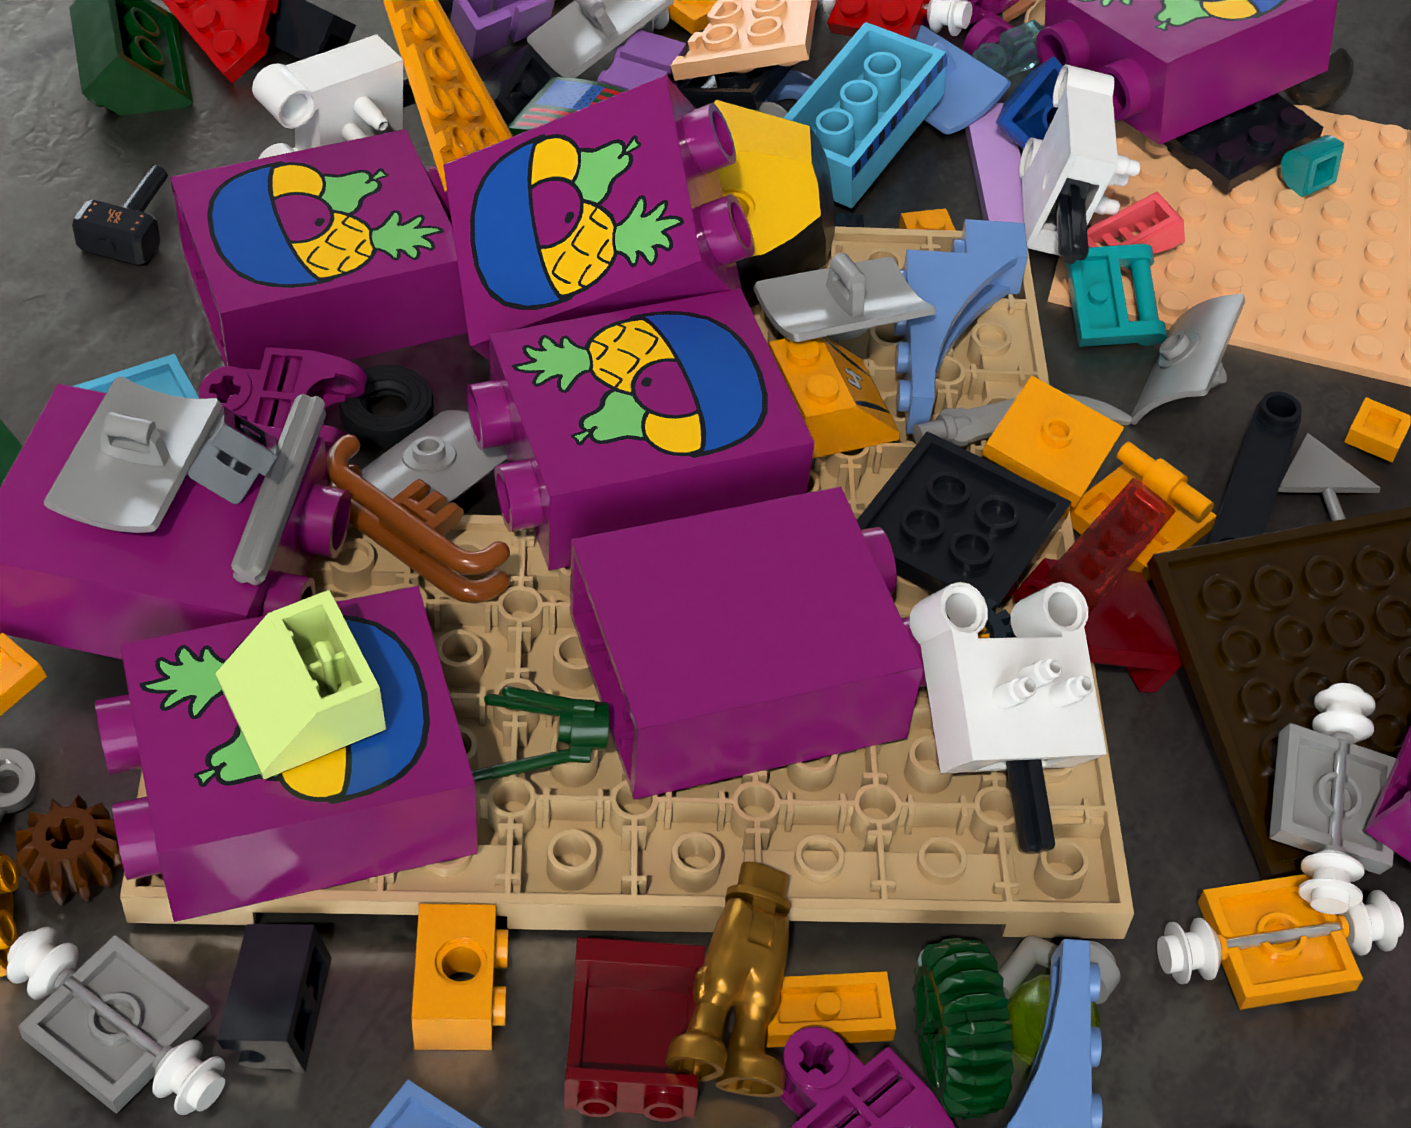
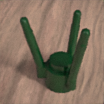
(579, 723)

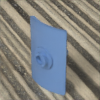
(969, 86)

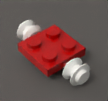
(897, 15)

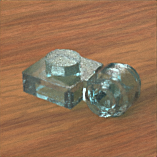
(1014, 52)

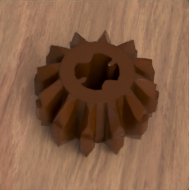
(68, 850)

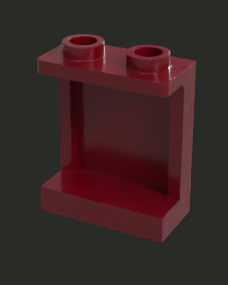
(1123, 628)
(623, 1018)

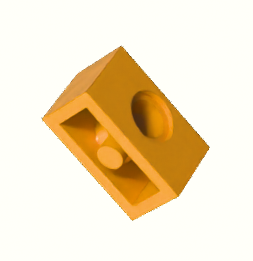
(458, 1012)

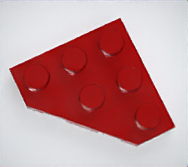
(227, 30)

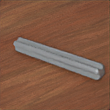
(278, 491)

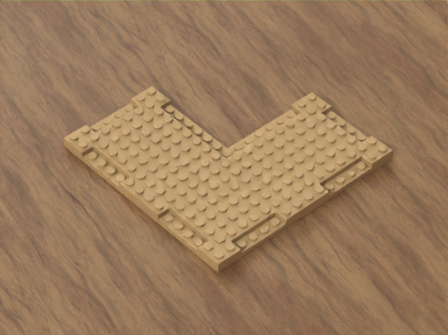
(853, 830)

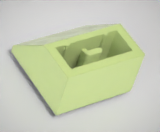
(301, 686)

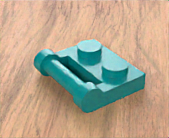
(1100, 297)

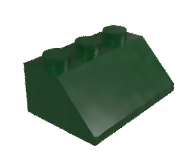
(130, 56)

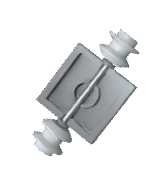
(1328, 795)
(115, 1022)

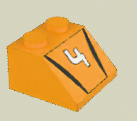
(834, 395)

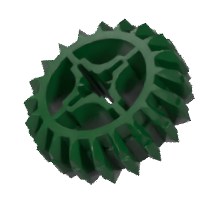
(963, 1027)

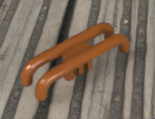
(414, 527)

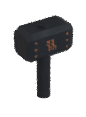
(122, 231)

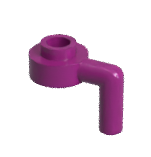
(985, 31)

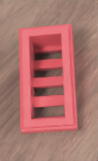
(1154, 212)

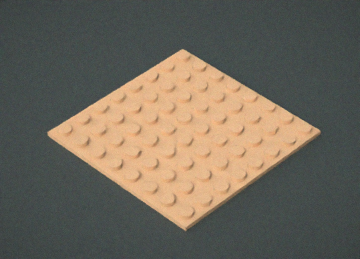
(1316, 270)

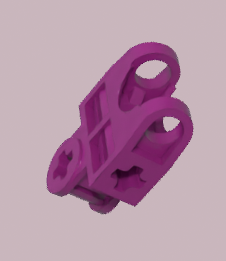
(269, 393)
(851, 1094)

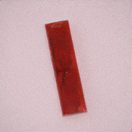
(1112, 542)

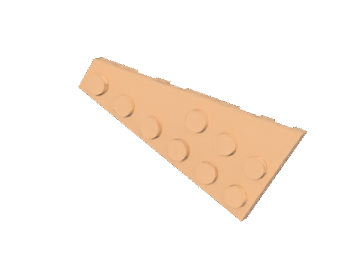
(748, 37)

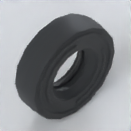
(388, 430)

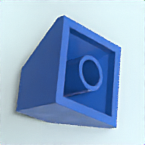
(1030, 106)

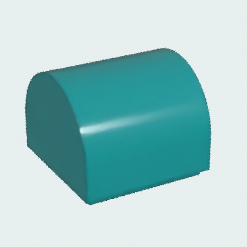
(1312, 165)

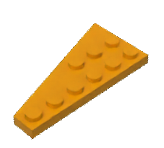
(444, 82)

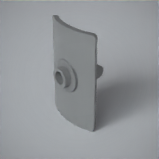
(589, 31)
(840, 298)
(1191, 354)
(437, 453)
(132, 458)

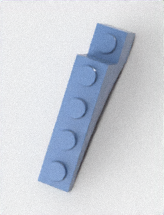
(961, 286)
(1061, 1074)

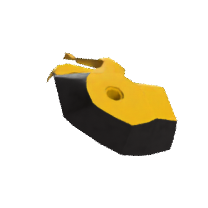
(784, 191)

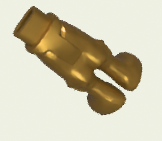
(745, 972)

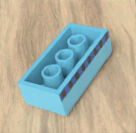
(870, 105)

